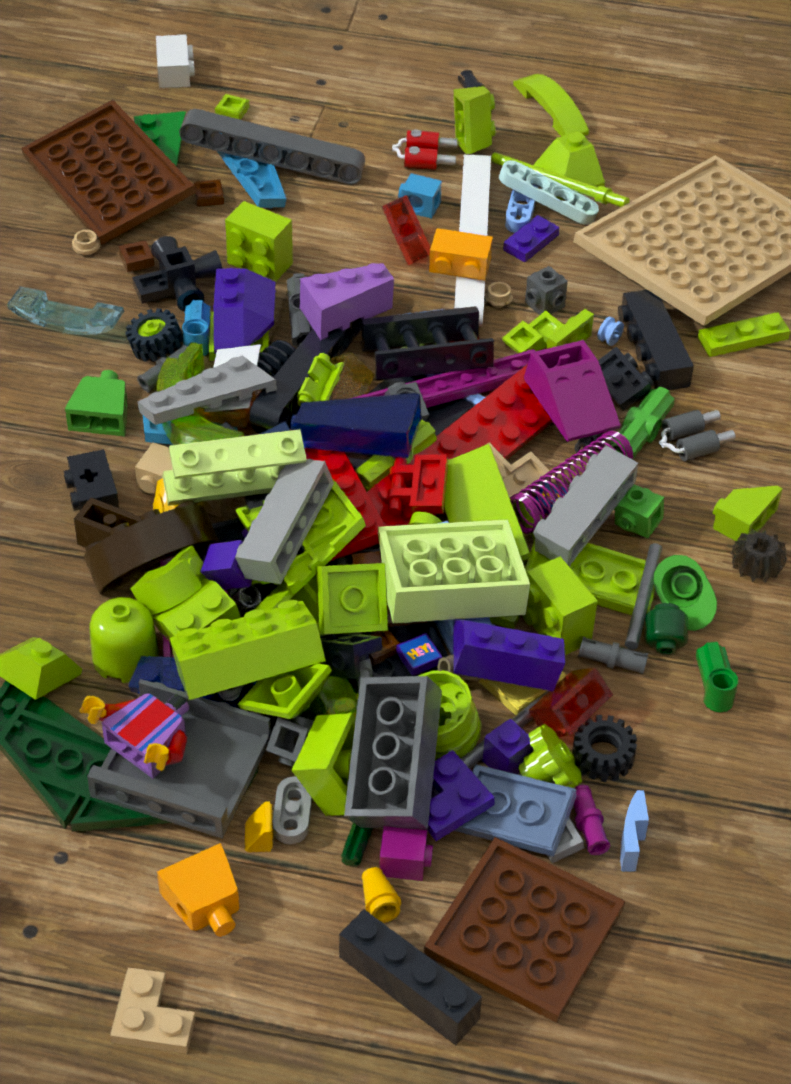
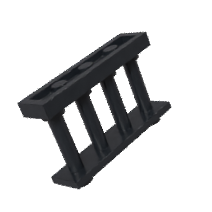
(424, 328)

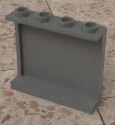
(209, 781)

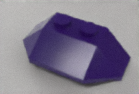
(242, 307)

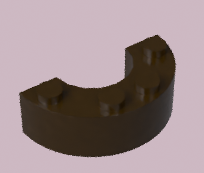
(147, 543)

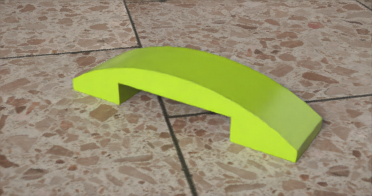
(555, 101)

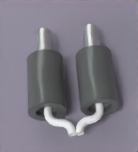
(698, 444)

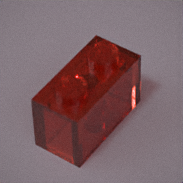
(407, 230)
(571, 701)

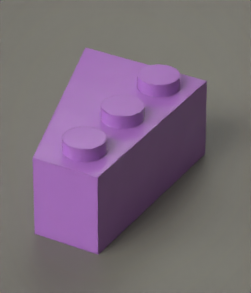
(344, 296)

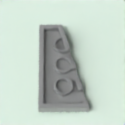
(207, 390)

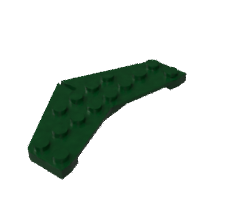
(55, 758)

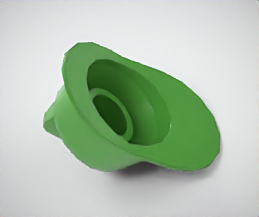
(684, 583)

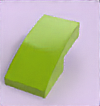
(532, 335)

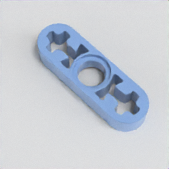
(523, 210)

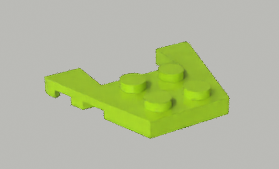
(330, 532)

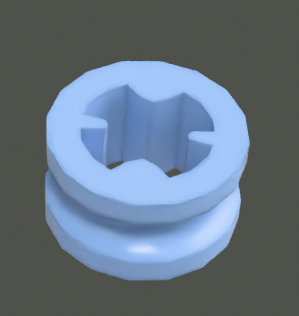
(610, 331)

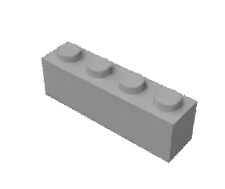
(585, 505)
(284, 521)

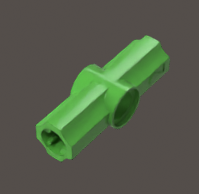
(644, 422)

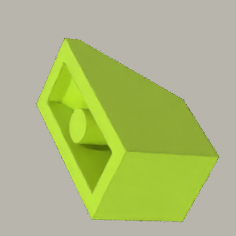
(745, 510)

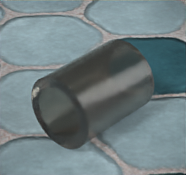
(254, 595)

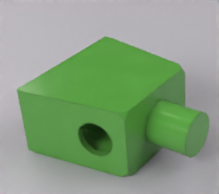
(98, 405)

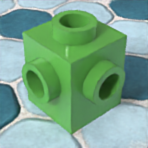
(640, 511)

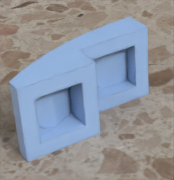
(634, 830)

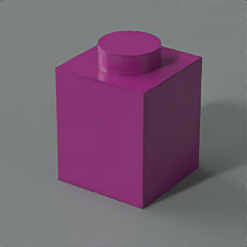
(405, 853)

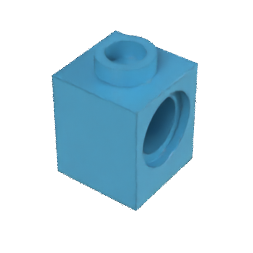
(423, 194)

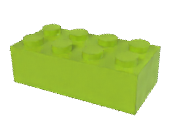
(247, 648)

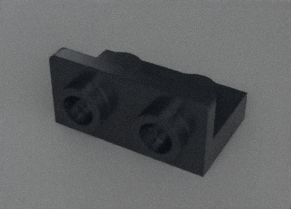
(623, 379)
(346, 650)

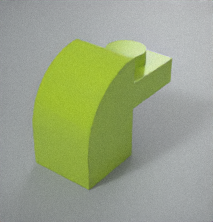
(171, 583)

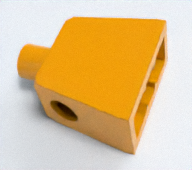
(202, 890)

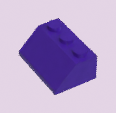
(507, 655)

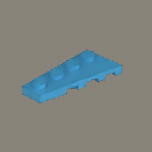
(257, 179)

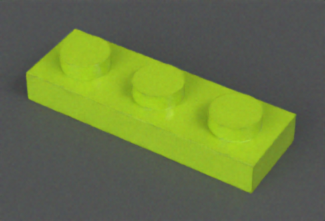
(743, 334)

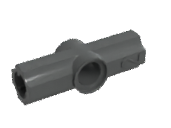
(299, 324)

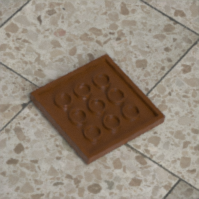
(524, 929)

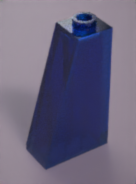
(361, 425)

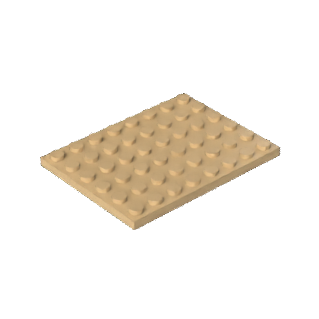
(698, 239)

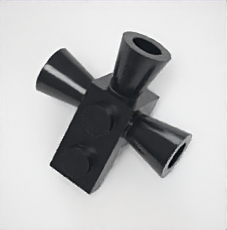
(176, 274)

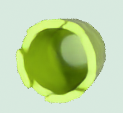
(119, 637)

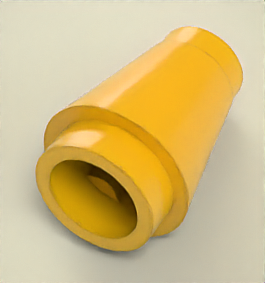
(380, 895)

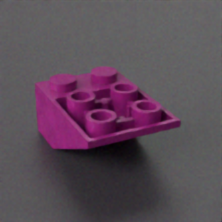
(572, 390)

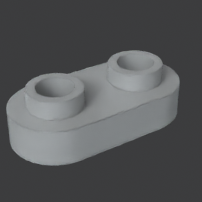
(291, 812)

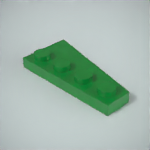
(163, 131)

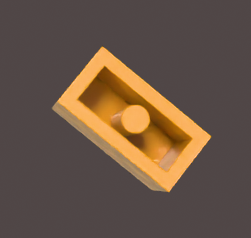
(460, 254)

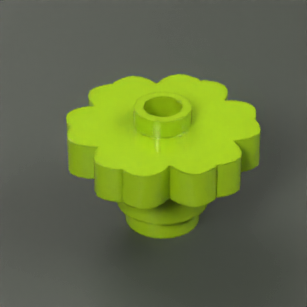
(550, 759)

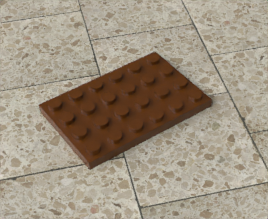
(108, 171)

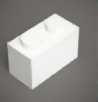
(174, 61)

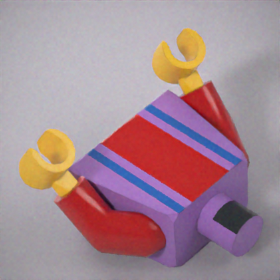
(142, 729)

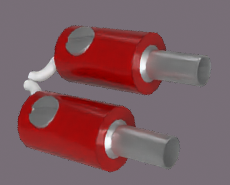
(422, 149)

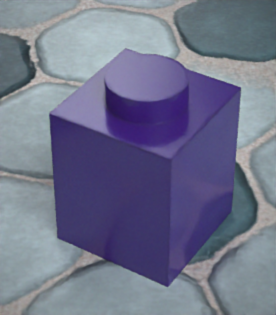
(223, 567)
(506, 747)

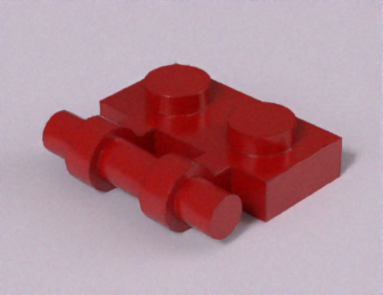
(428, 484)

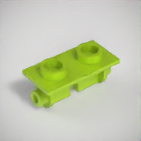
(325, 376)

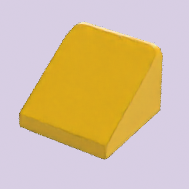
(260, 830)

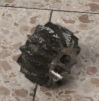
(759, 555)

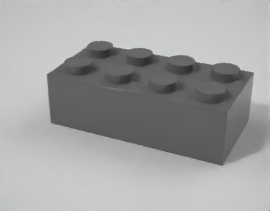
(393, 752)

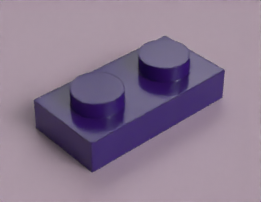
(531, 238)

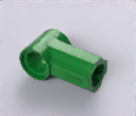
(717, 677)

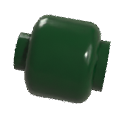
(666, 628)

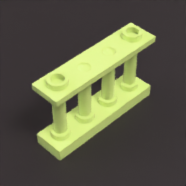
(230, 466)

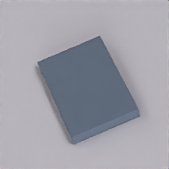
(525, 811)

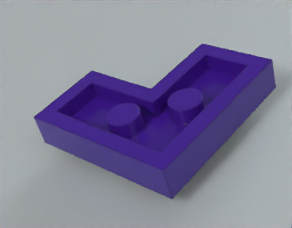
(460, 796)

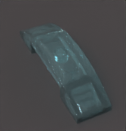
(61, 317)

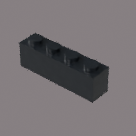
(656, 340)
(410, 977)

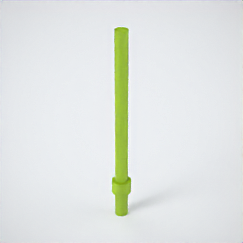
(600, 194)

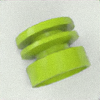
(458, 714)

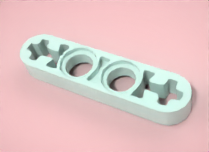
(520, 179)

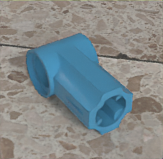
(197, 324)

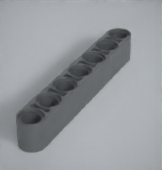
(284, 150)

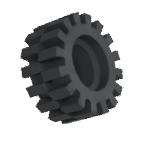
(607, 732)

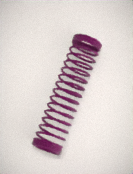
(529, 503)

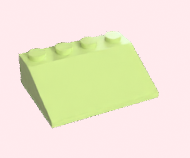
(453, 571)

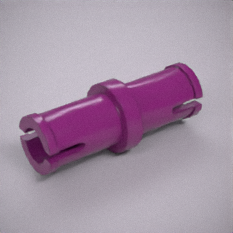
(590, 821)

